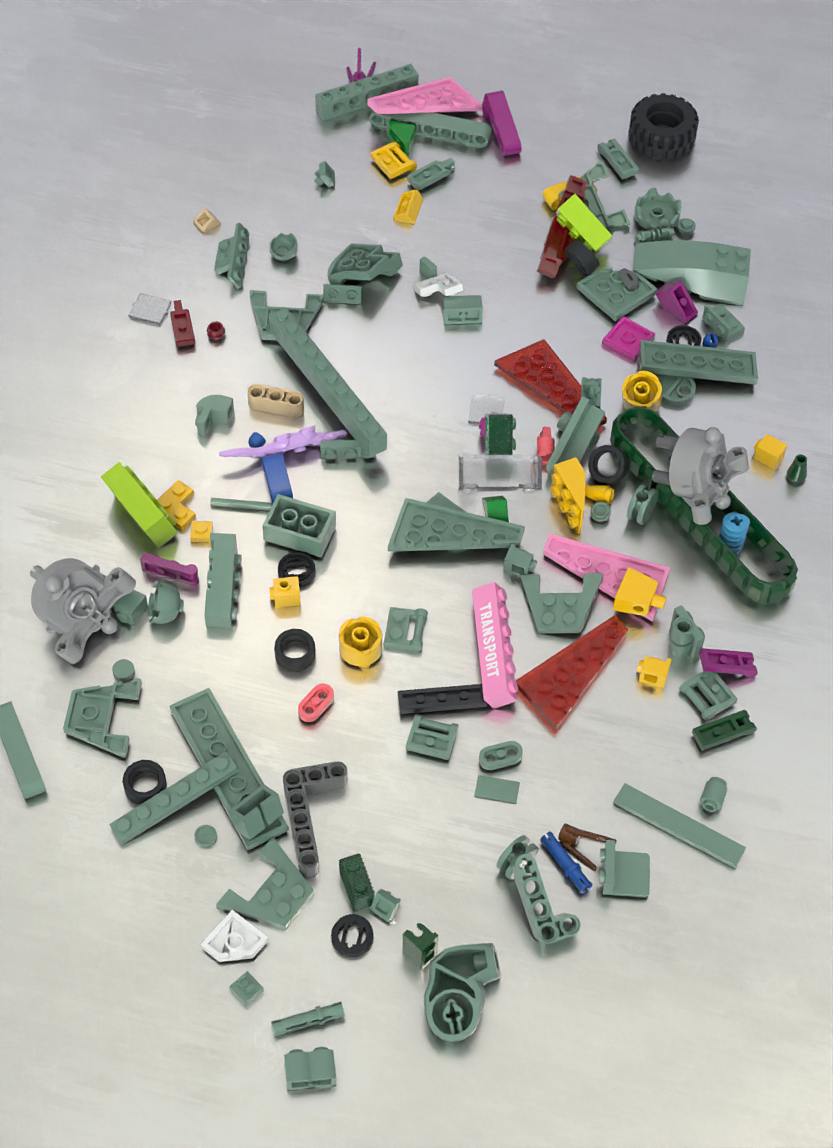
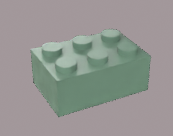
(299, 525)

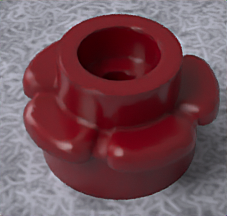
(215, 330)

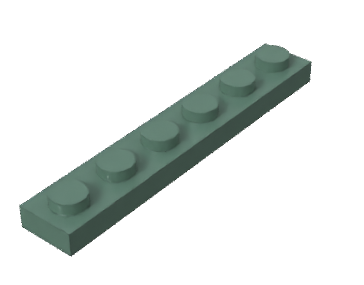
(173, 798)

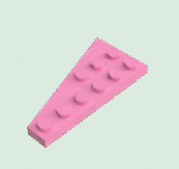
(435, 96)
(585, 558)

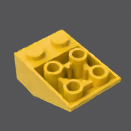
(569, 489)

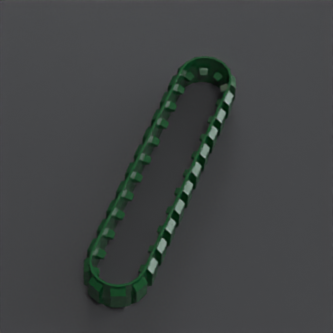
(758, 590)

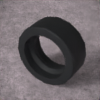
(582, 257)
(593, 464)
(299, 663)
(140, 767)

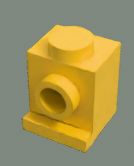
(653, 671)

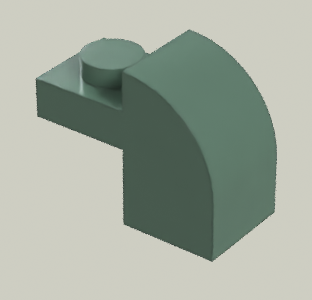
(213, 409)

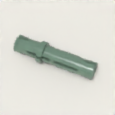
(316, 1016)

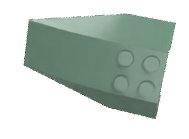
(705, 268)

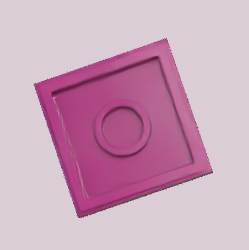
(626, 338)

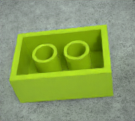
(583, 224)

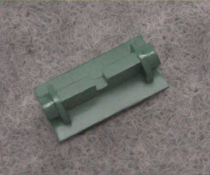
(342, 293)

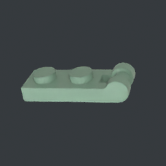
(618, 158)

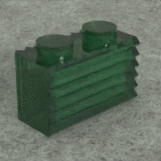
(499, 434)
(356, 882)

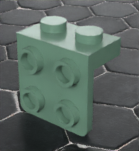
(624, 872)

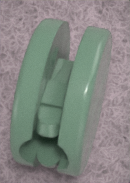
(642, 504)
(518, 846)

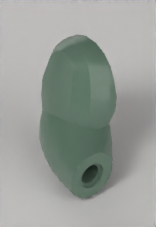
(456, 989)

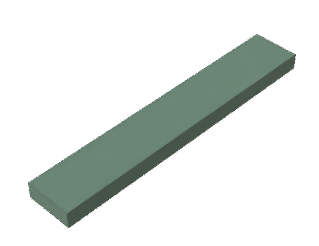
(679, 825)

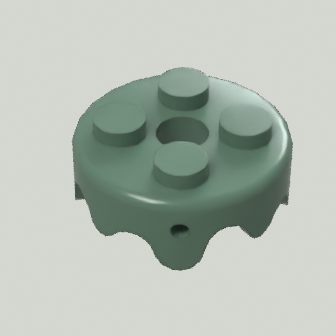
(652, 203)

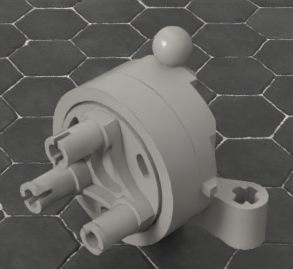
(77, 602)

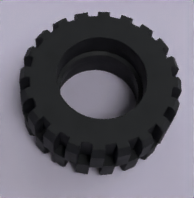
(668, 111)

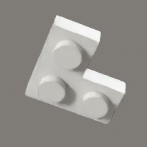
(444, 283)

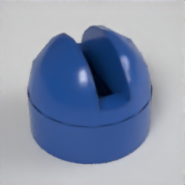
(707, 340)
(256, 440)

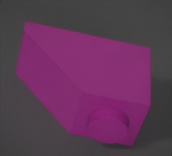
(676, 301)

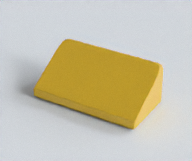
(408, 207)

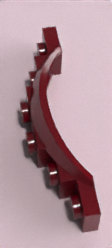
(557, 236)

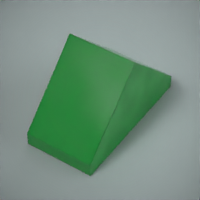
(402, 134)
(496, 507)

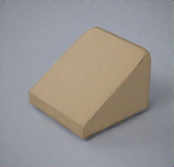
(206, 220)

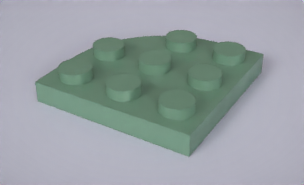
(612, 295)

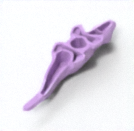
(287, 442)

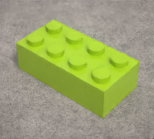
(140, 503)

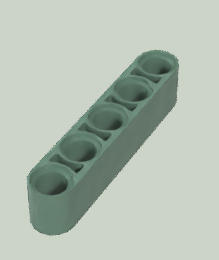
(19, 752)

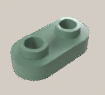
(499, 754)

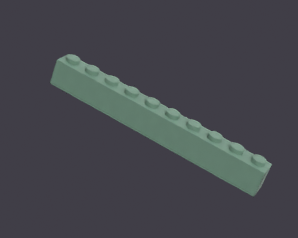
(328, 382)

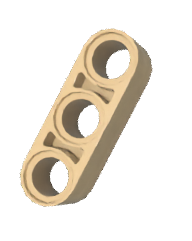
(275, 400)

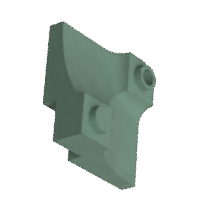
(363, 263)

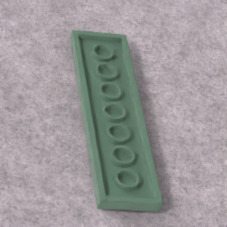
(212, 735)

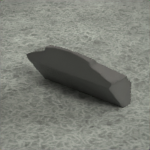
(629, 278)

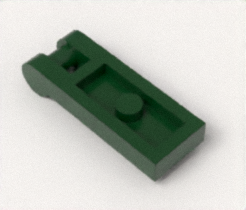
(723, 730)

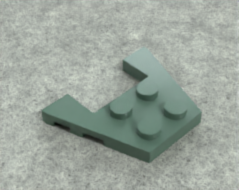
(593, 203)
(303, 316)
(561, 610)
(91, 714)
(278, 898)

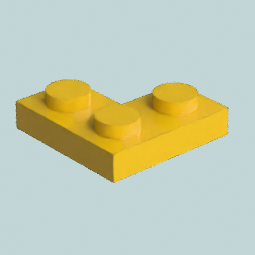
(173, 502)

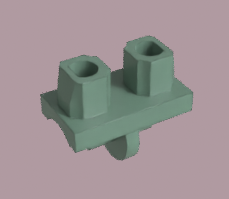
(592, 390)

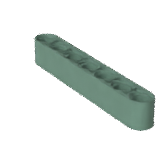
(439, 127)

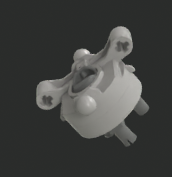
(701, 469)

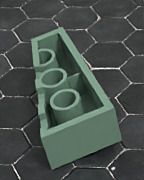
(222, 581)

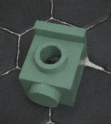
(519, 561)

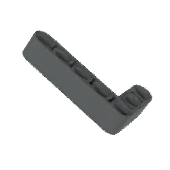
(301, 812)

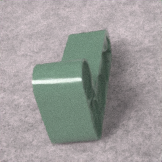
(540, 896)

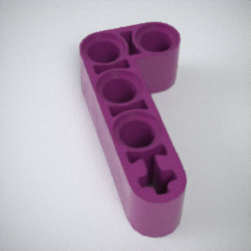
(497, 109)

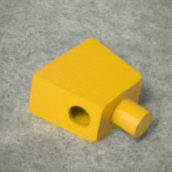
(638, 594)

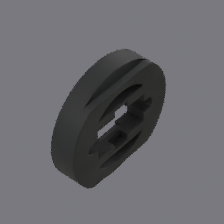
(687, 331)
(297, 559)
(358, 949)

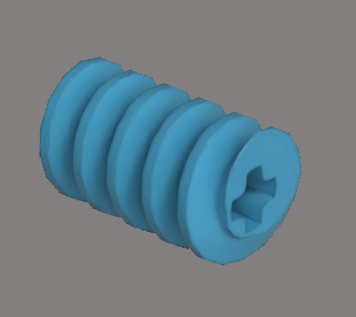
(734, 531)

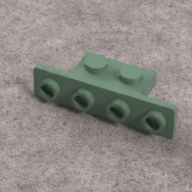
(232, 255)

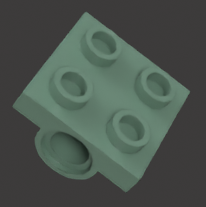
(685, 636)

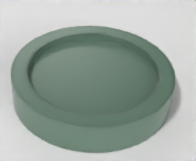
(205, 835)

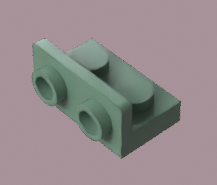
(722, 322)

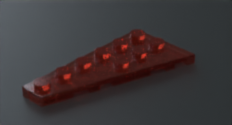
(544, 374)
(564, 677)

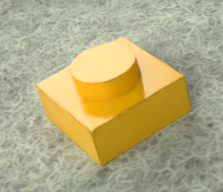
(201, 531)

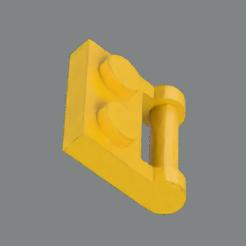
(389, 163)

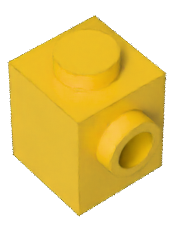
(769, 451)
(285, 592)

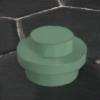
(686, 226)
(600, 511)

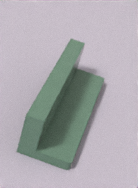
(577, 434)

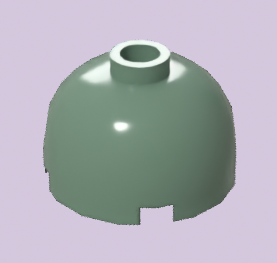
(164, 603)

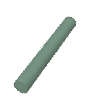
(241, 504)

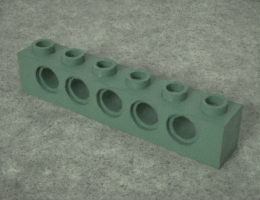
(356, 94)

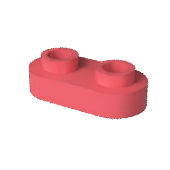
(314, 703)

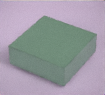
(427, 268)

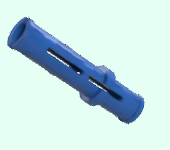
(571, 869)

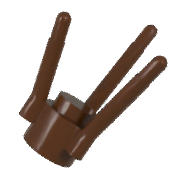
(571, 835)

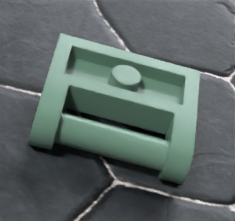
(398, 628)
(713, 689)
(430, 742)

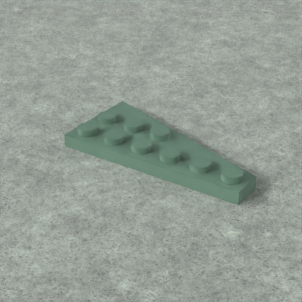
(442, 528)

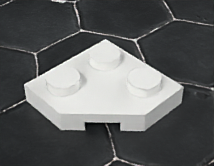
(234, 939)

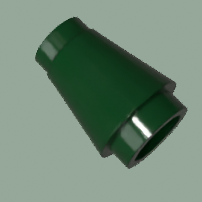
(798, 469)

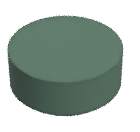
(123, 670)

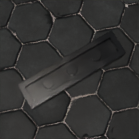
(441, 698)

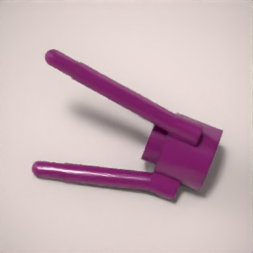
(358, 75)

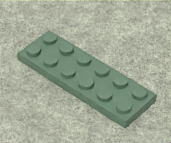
(698, 362)

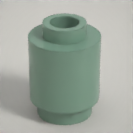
(713, 794)

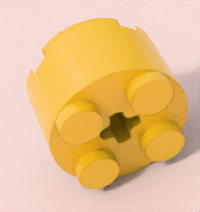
(642, 391)
(360, 641)

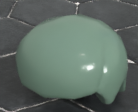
(284, 247)

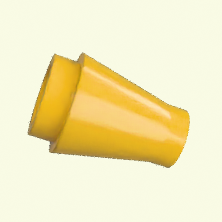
(599, 493)

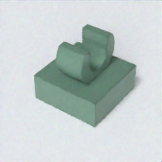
(325, 175)
(385, 905)
(246, 988)

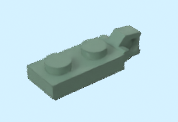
(431, 173)
(342, 448)

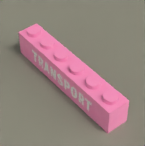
(494, 645)

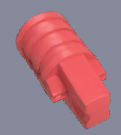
(545, 444)

